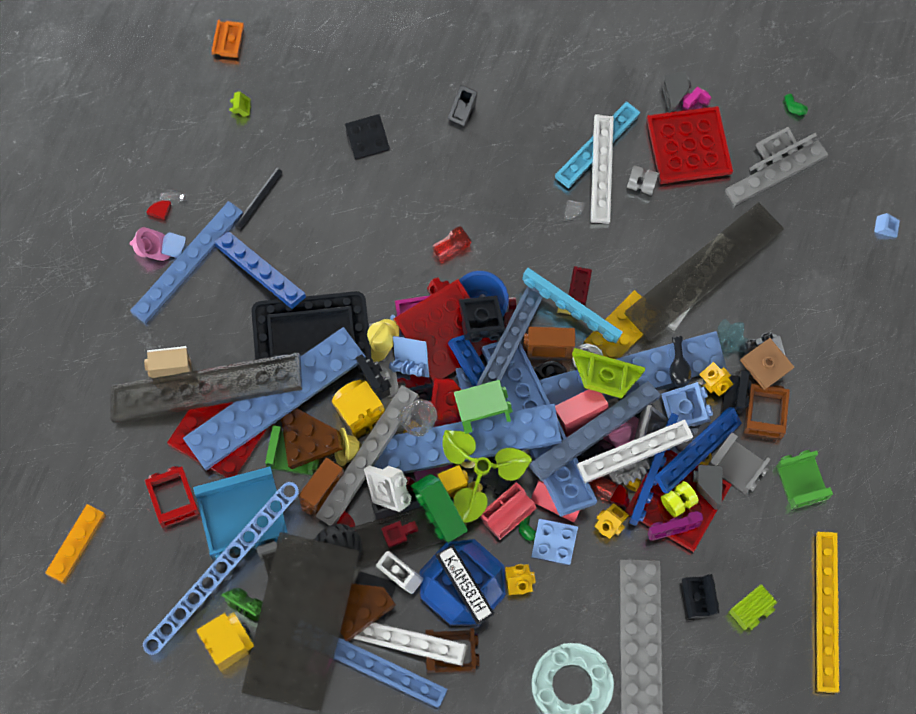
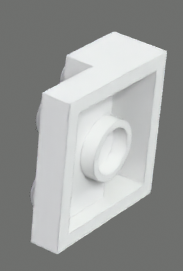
(388, 487)

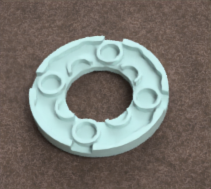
(580, 656)

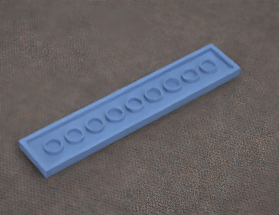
(697, 351)
(250, 417)
(525, 431)
(566, 484)

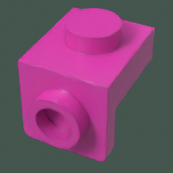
(698, 95)

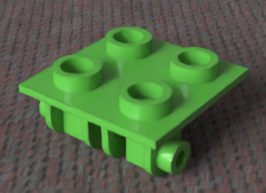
(239, 598)

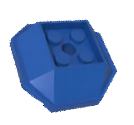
(440, 593)

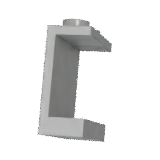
(739, 465)

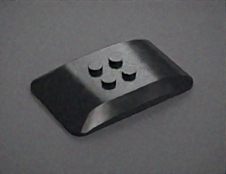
(287, 331)

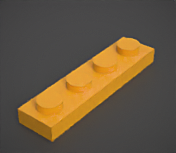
(75, 543)

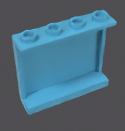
(232, 503)

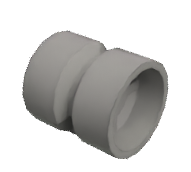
(649, 180)

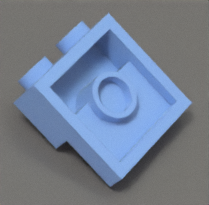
(688, 404)

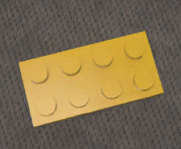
(630, 334)

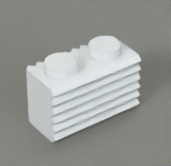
(399, 572)

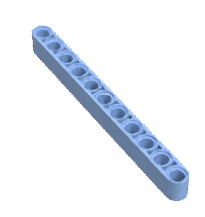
(212, 572)

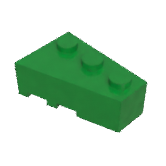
(439, 508)

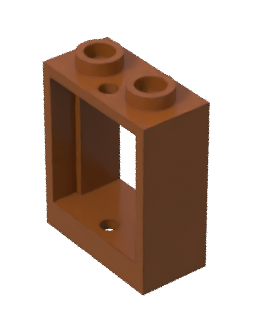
(549, 342)
(767, 429)
(320, 486)

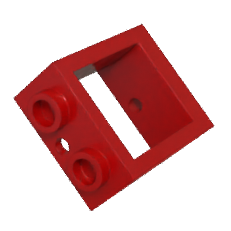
(177, 514)

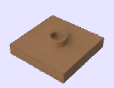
(767, 363)

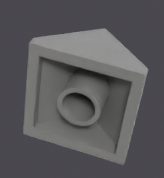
(649, 422)

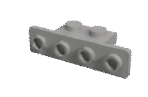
(777, 145)

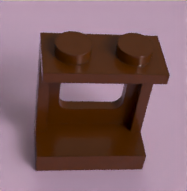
(436, 666)

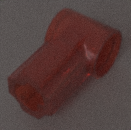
(456, 240)
(603, 487)

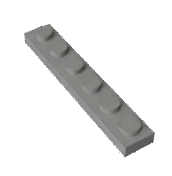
(776, 173)

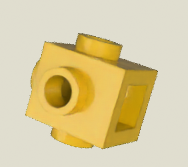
(719, 381)
(611, 521)
(519, 579)

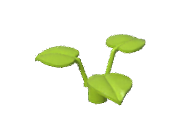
(510, 465)

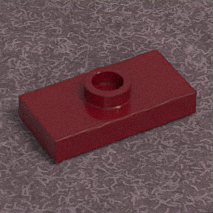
(580, 284)

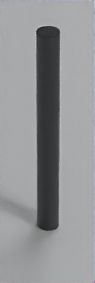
(259, 197)

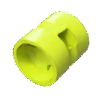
(679, 499)

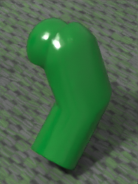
(795, 107)
(526, 530)

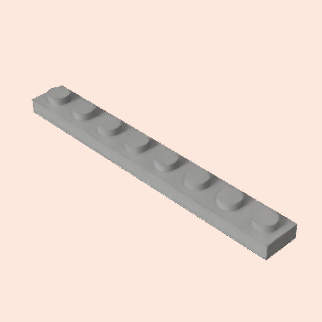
(367, 455)

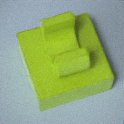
(241, 104)

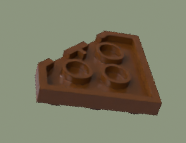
(308, 438)
(364, 608)

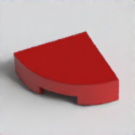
(159, 209)
(620, 497)
(346, 519)

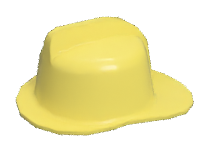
(381, 338)
(350, 448)

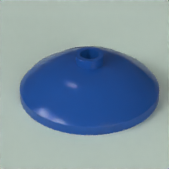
(488, 284)

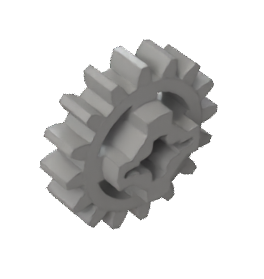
(630, 472)

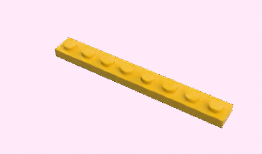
(827, 612)

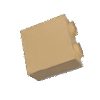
(168, 361)

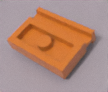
(227, 38)

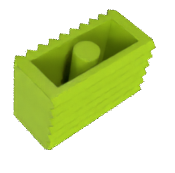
(753, 607)

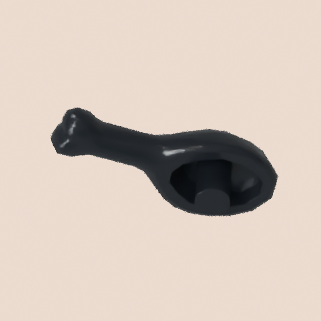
(549, 369)
(680, 369)

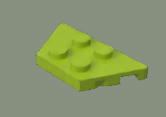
(605, 373)

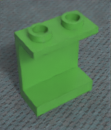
(482, 402)
(277, 457)
(803, 479)

